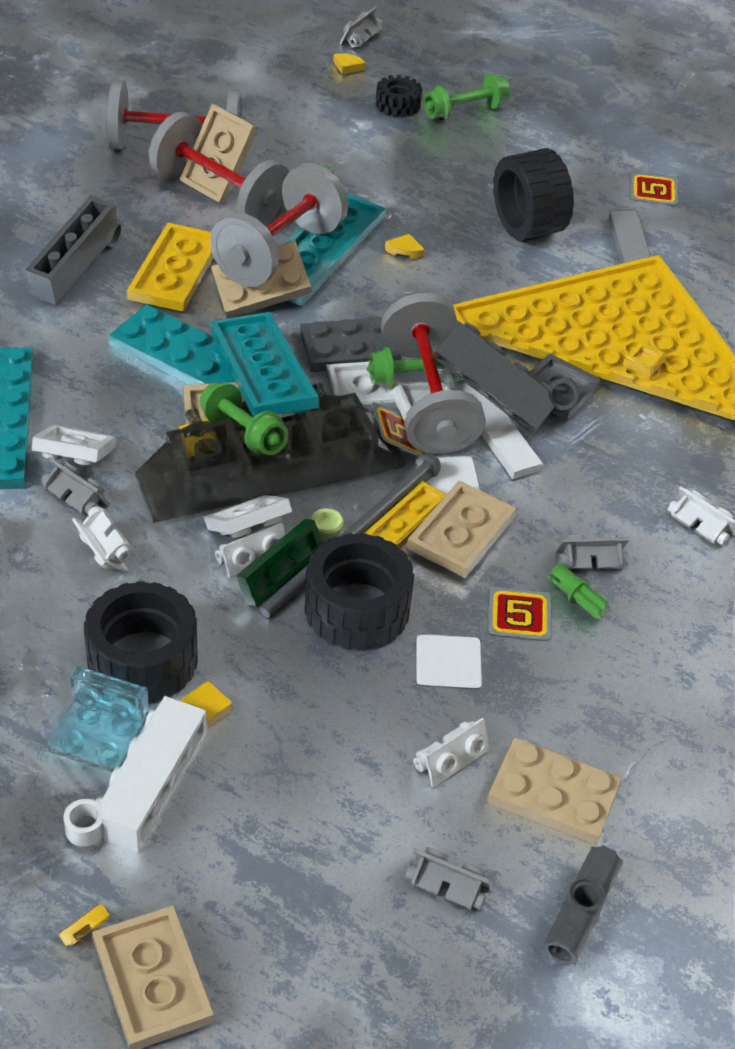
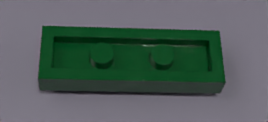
(279, 562)

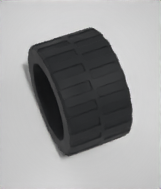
(533, 194)
(143, 609)
(354, 621)

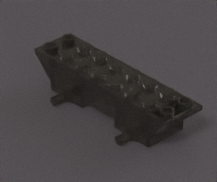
(213, 468)

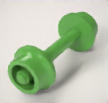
(494, 91)
(382, 367)
(263, 433)

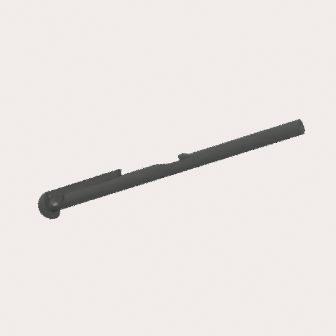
(428, 467)

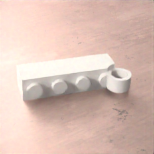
(144, 781)

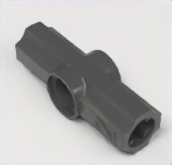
(577, 921)

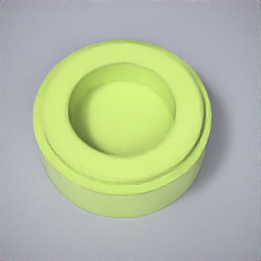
(328, 522)

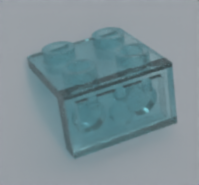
(100, 720)

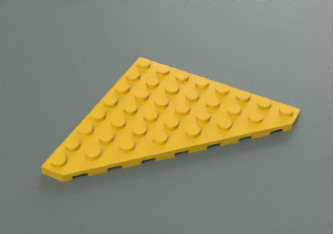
(602, 317)

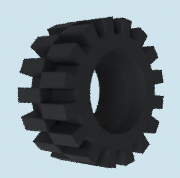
(398, 96)

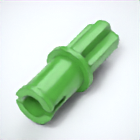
(579, 591)

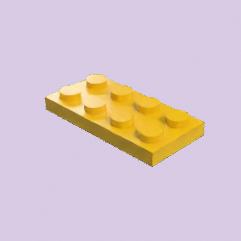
(173, 268)

